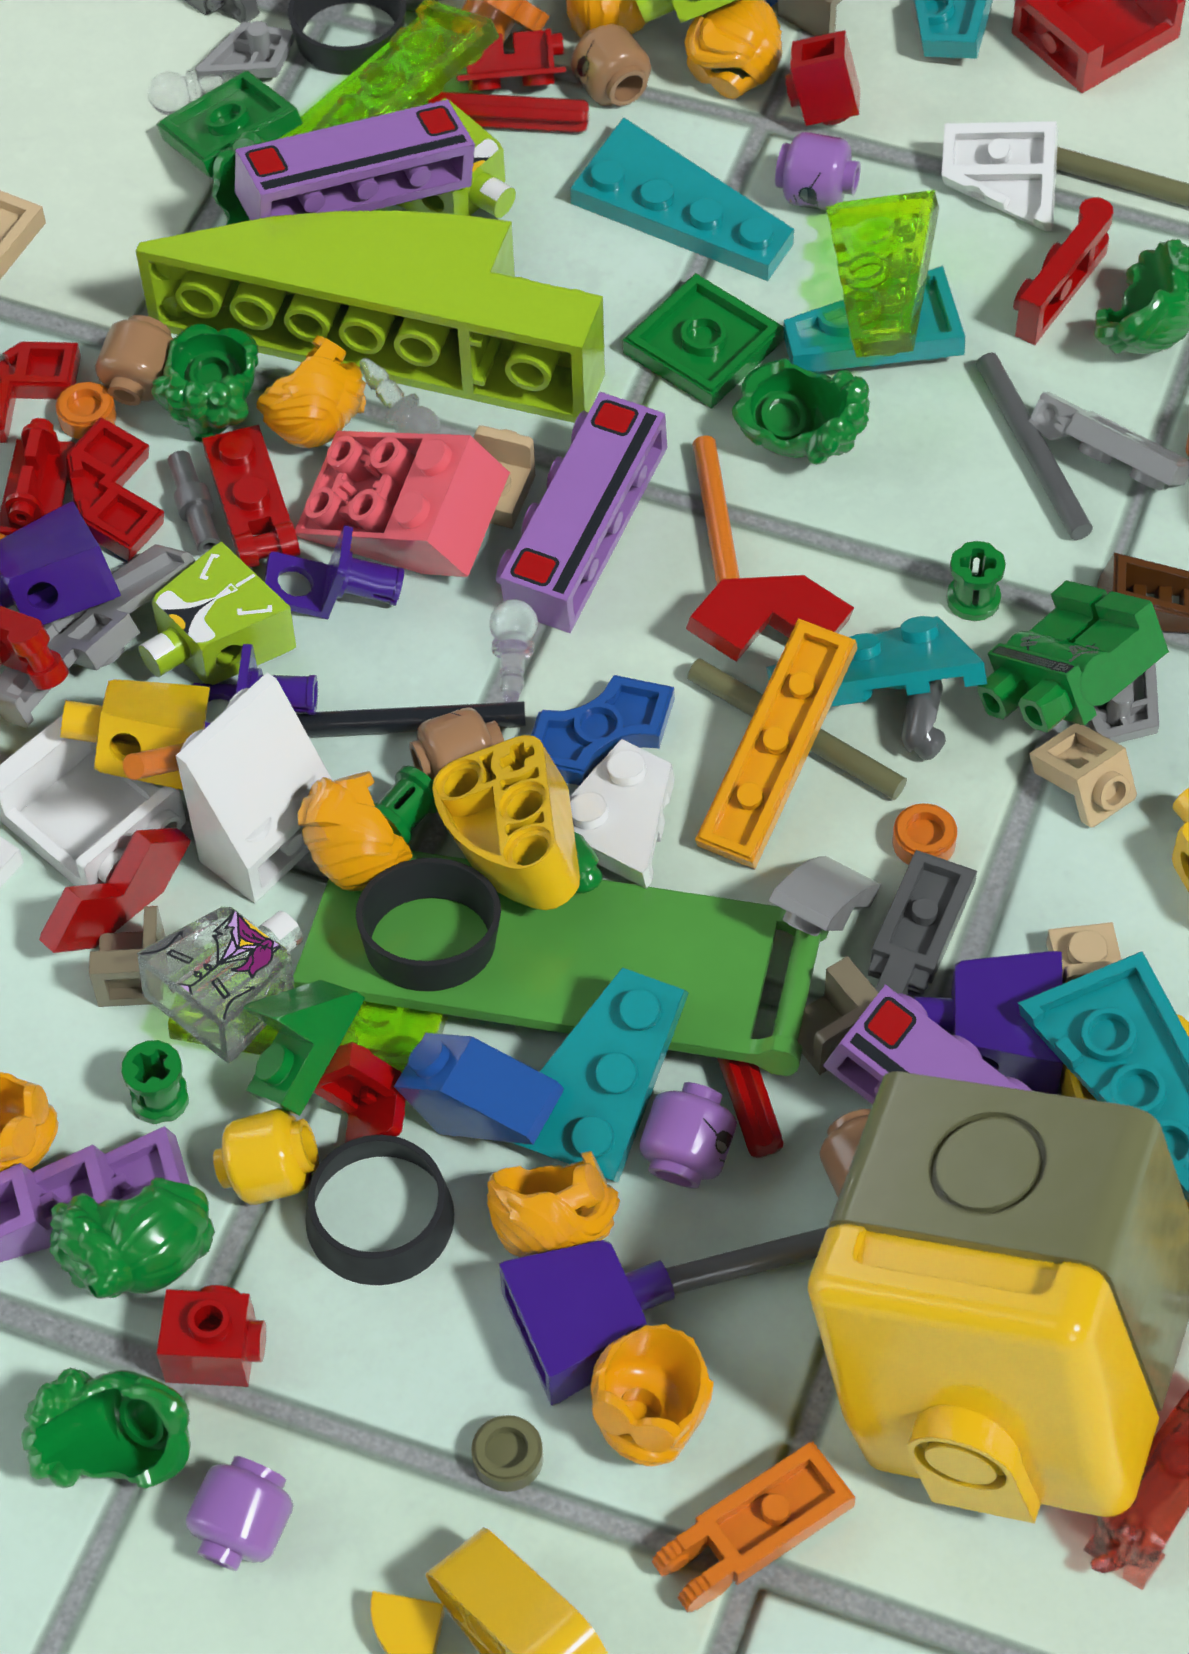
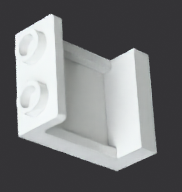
(73, 811)

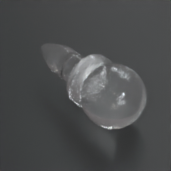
(173, 91)
(404, 411)
(513, 628)

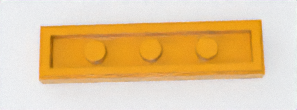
(776, 743)

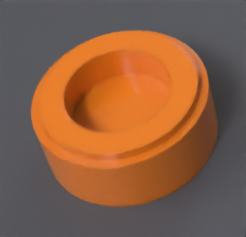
(82, 406)
(924, 829)

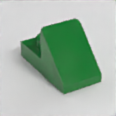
(310, 1029)

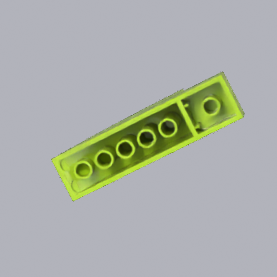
(402, 288)

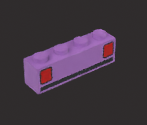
(357, 164)
(583, 509)
(901, 1038)

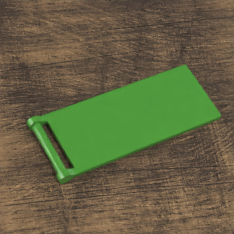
(561, 959)

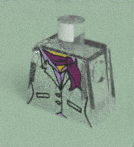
(214, 969)

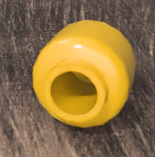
(266, 1156)

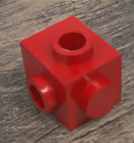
(823, 79)
(209, 1337)

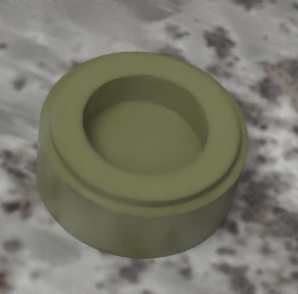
(507, 1453)

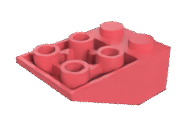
(408, 498)

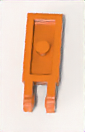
(758, 1524)

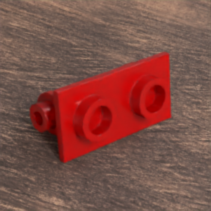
(531, 59)
(35, 476)

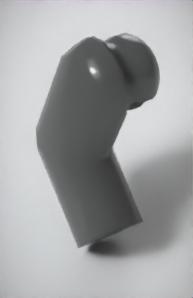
(918, 729)

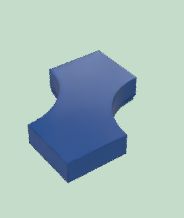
(586, 734)

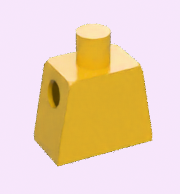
(137, 719)

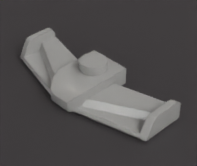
(98, 633)

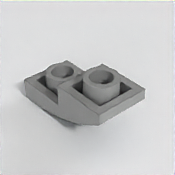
(822, 895)

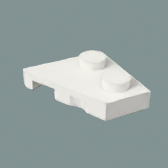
(1005, 166)
(623, 808)

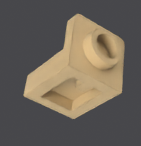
(518, 457)
(1089, 769)
(1084, 948)

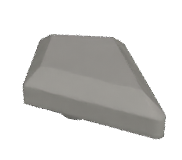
(250, 48)
(1131, 712)

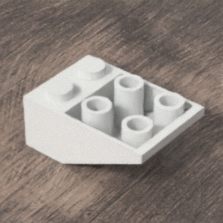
(246, 786)

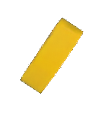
(513, 820)
(506, 1603)

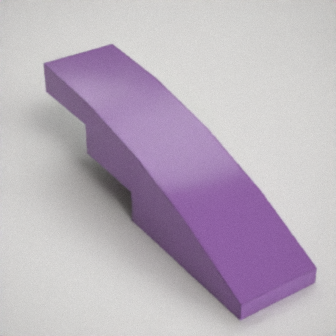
(117, 1175)

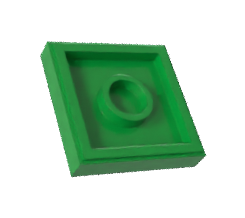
(223, 114)
(703, 340)

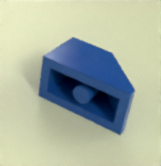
(476, 1090)

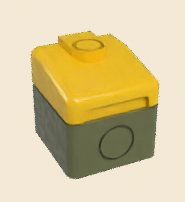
(1005, 1294)

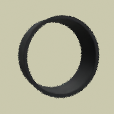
(340, 58)
(422, 880)
(390, 1265)

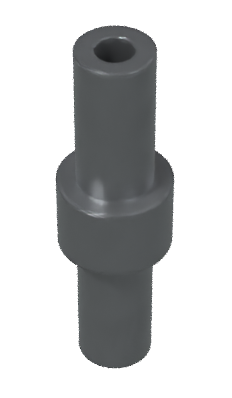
(193, 501)

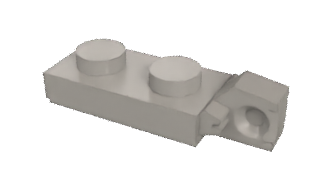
(1107, 440)

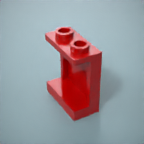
(1095, 37)

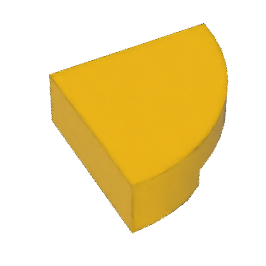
(406, 1623)

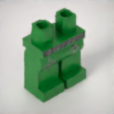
(1073, 657)

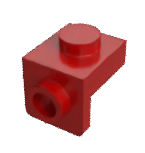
(364, 1090)

